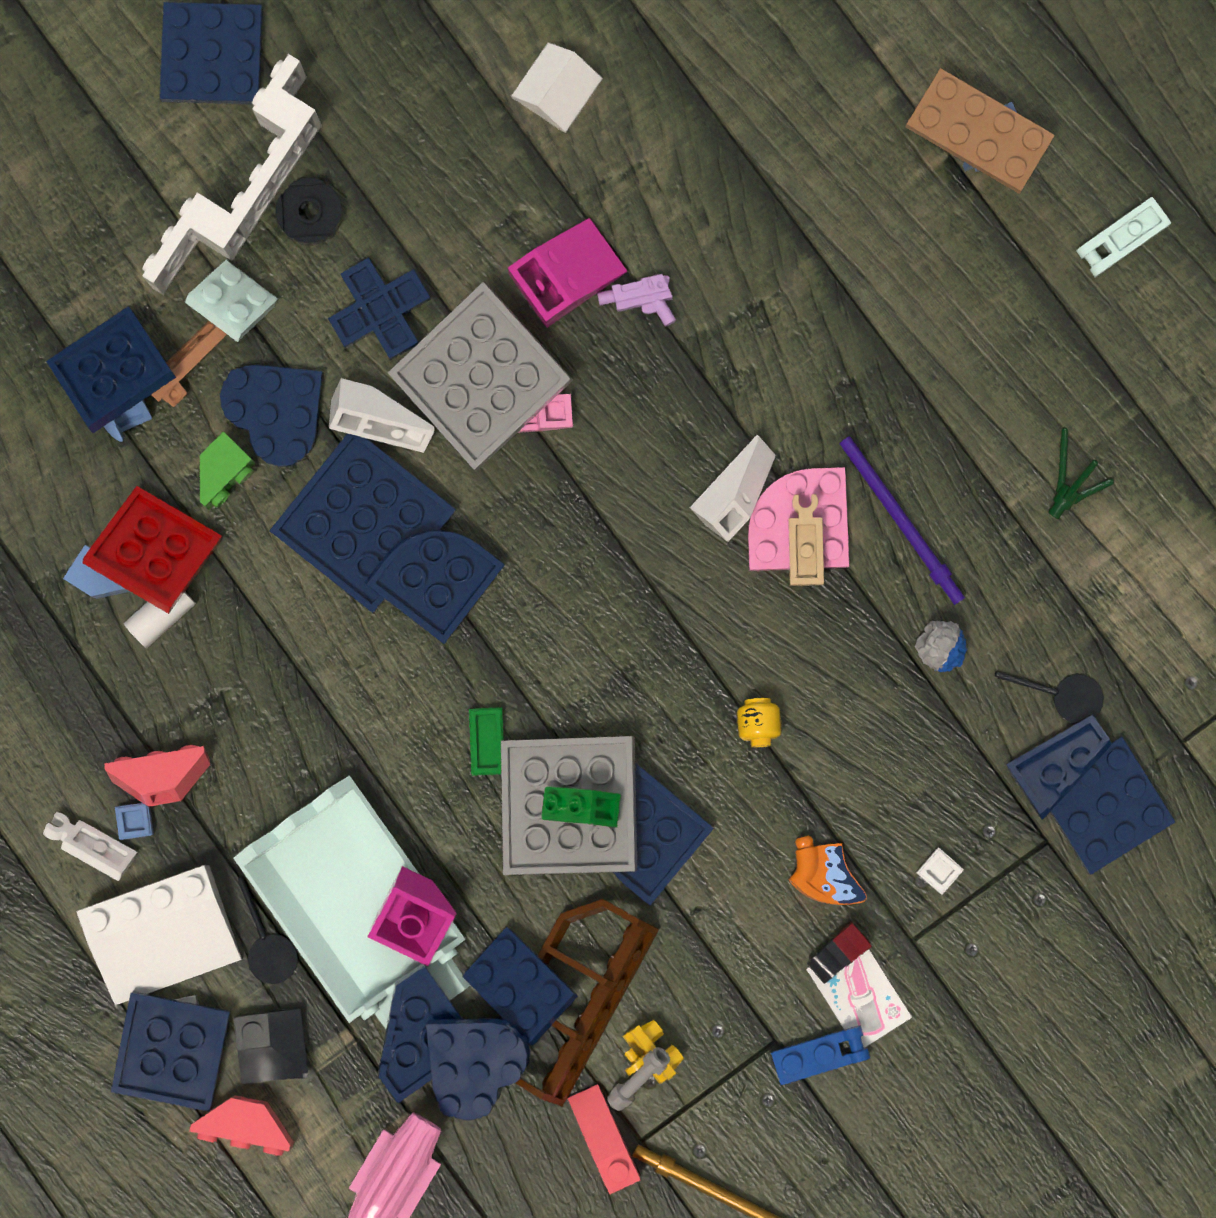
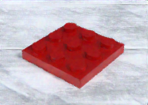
(152, 549)

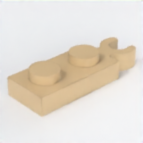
(805, 545)

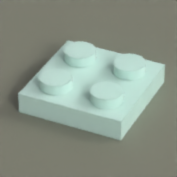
(231, 300)

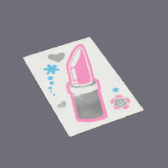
(864, 998)

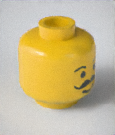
(759, 722)

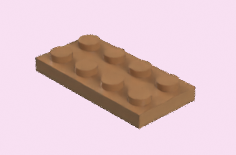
(979, 131)

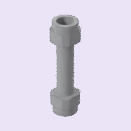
(654, 1063)

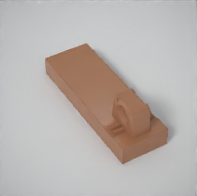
(186, 358)

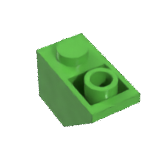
(220, 468)

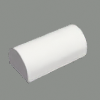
(151, 622)

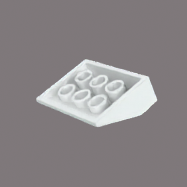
(160, 934)

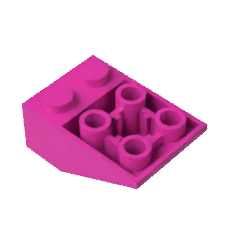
(566, 271)

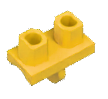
(641, 1042)

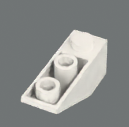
(734, 493)

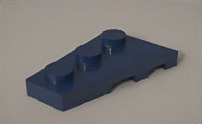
(1058, 764)

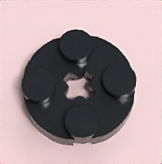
(322, 197)

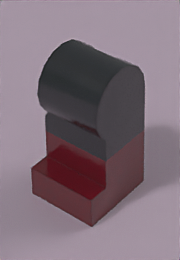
(838, 953)

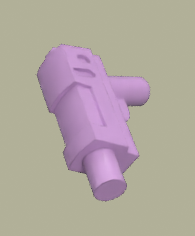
(648, 293)

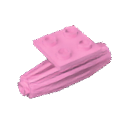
(396, 1171)

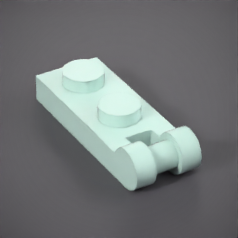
(1124, 236)

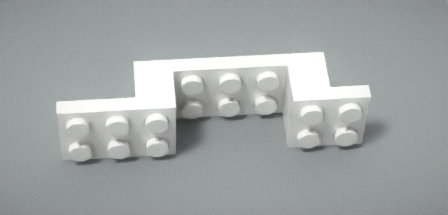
(226, 232)

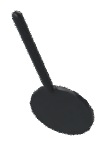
(1074, 697)
(272, 956)

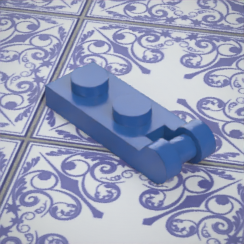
(819, 1055)

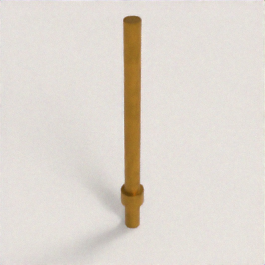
(666, 1166)

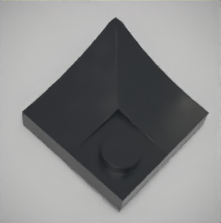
(271, 1045)

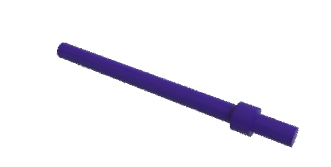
(939, 573)

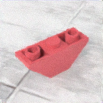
(159, 775)
(245, 1123)

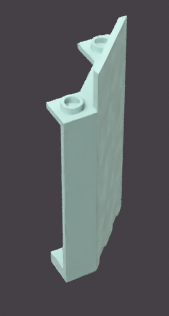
(324, 885)

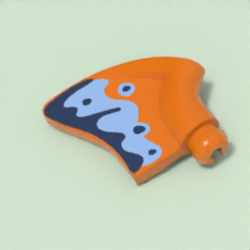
(824, 874)

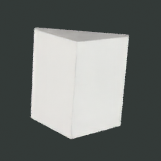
(557, 86)

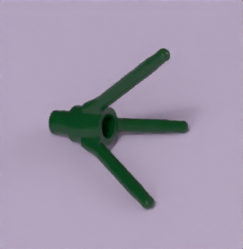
(1067, 495)

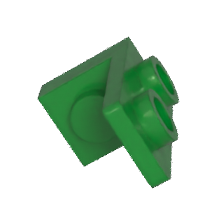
(581, 806)

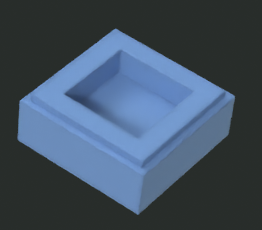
(134, 821)

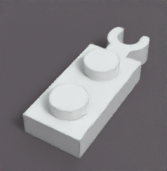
(91, 846)

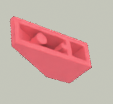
(604, 1139)

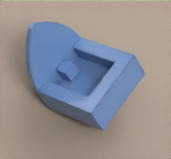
(134, 416)

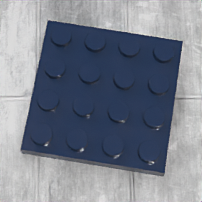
(356, 514)

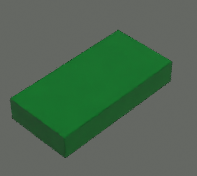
(485, 740)

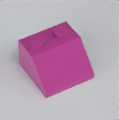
(413, 917)

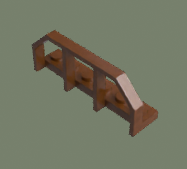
(604, 996)

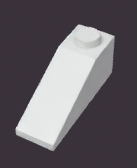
(375, 416)

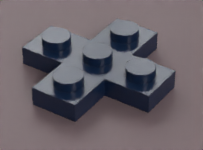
(379, 308)

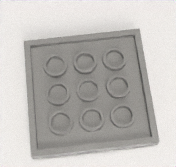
(480, 376)
(567, 847)

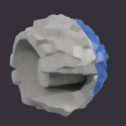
(942, 646)

